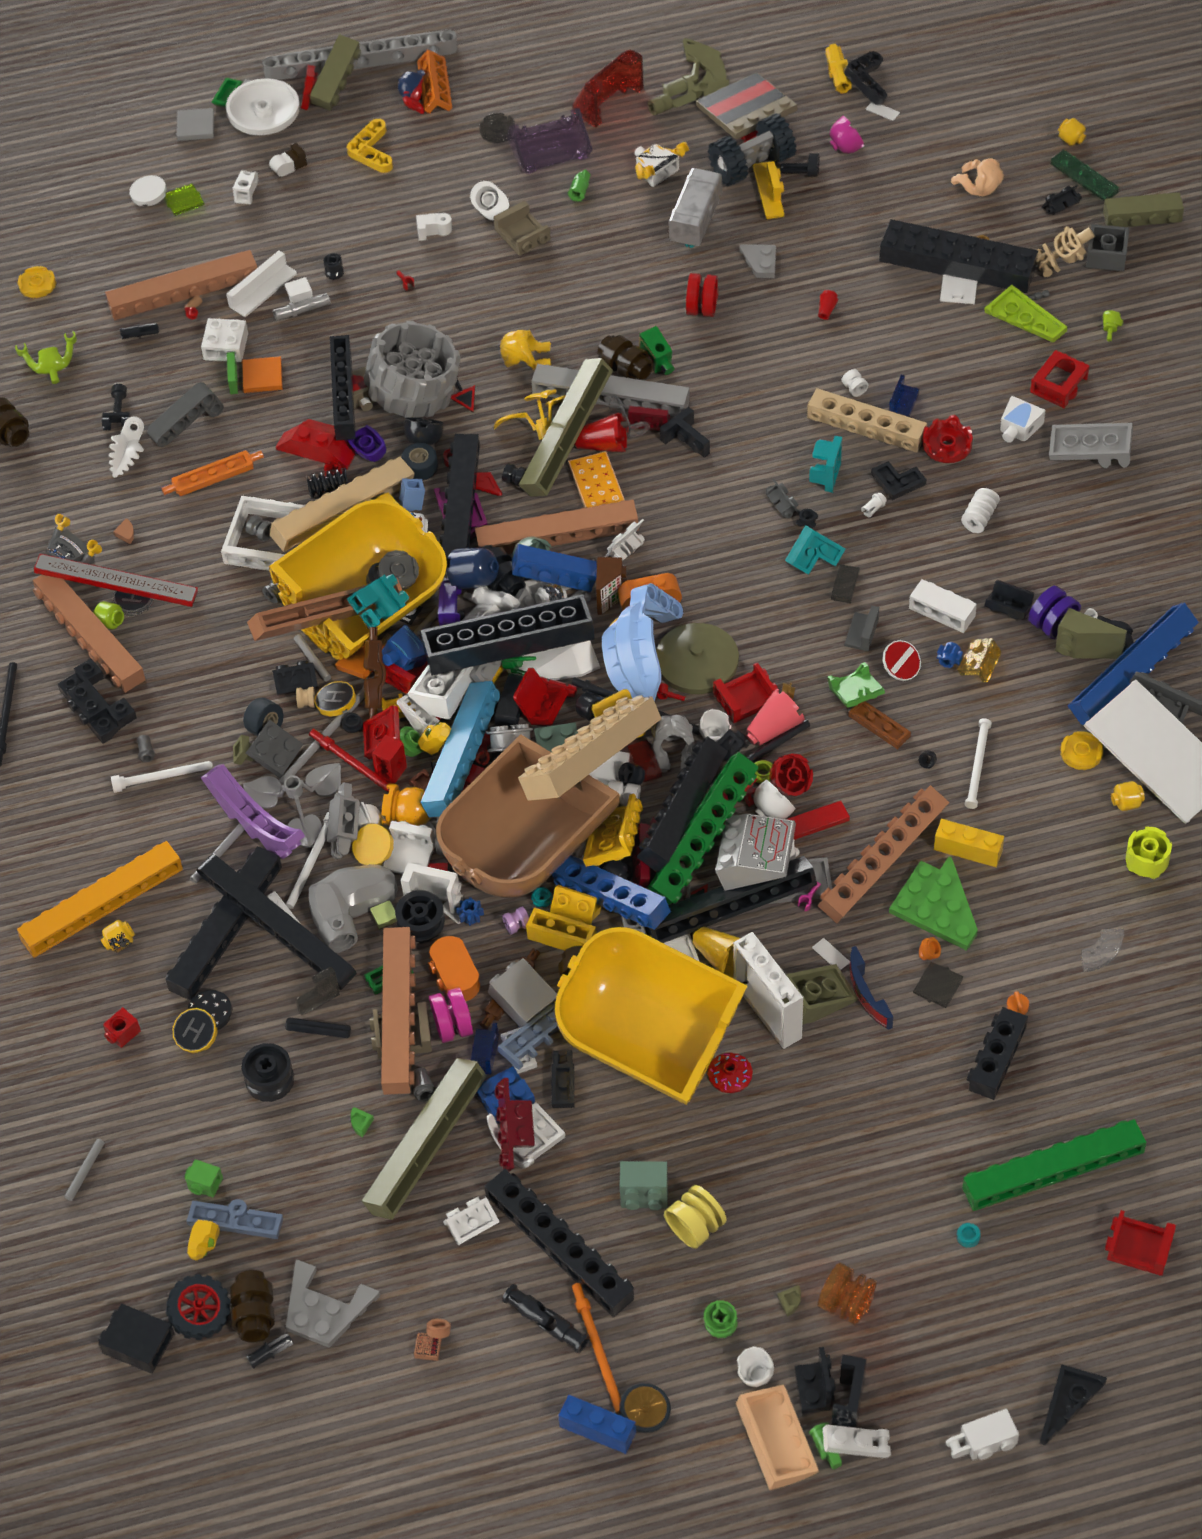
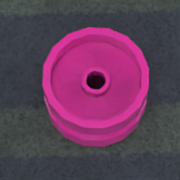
(447, 1016)

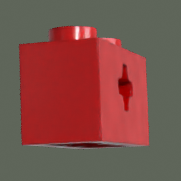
(389, 759)

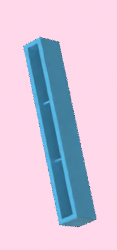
(460, 747)

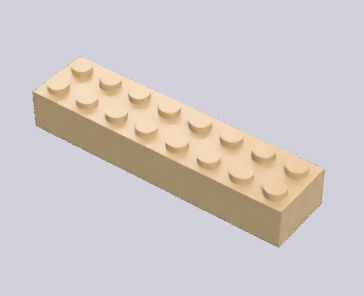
(589, 748)

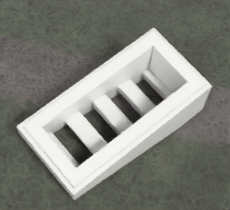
(418, 723)

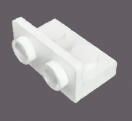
(471, 1220)

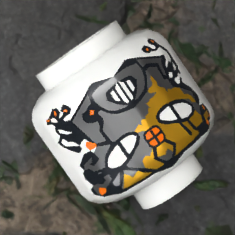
(550, 593)

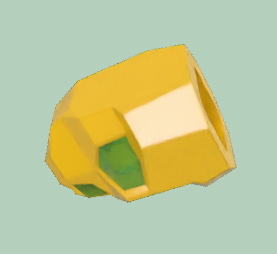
(434, 737)
(202, 1239)

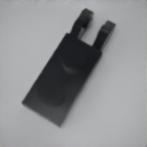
(563, 1081)

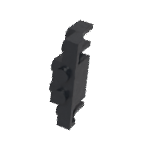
(91, 706)

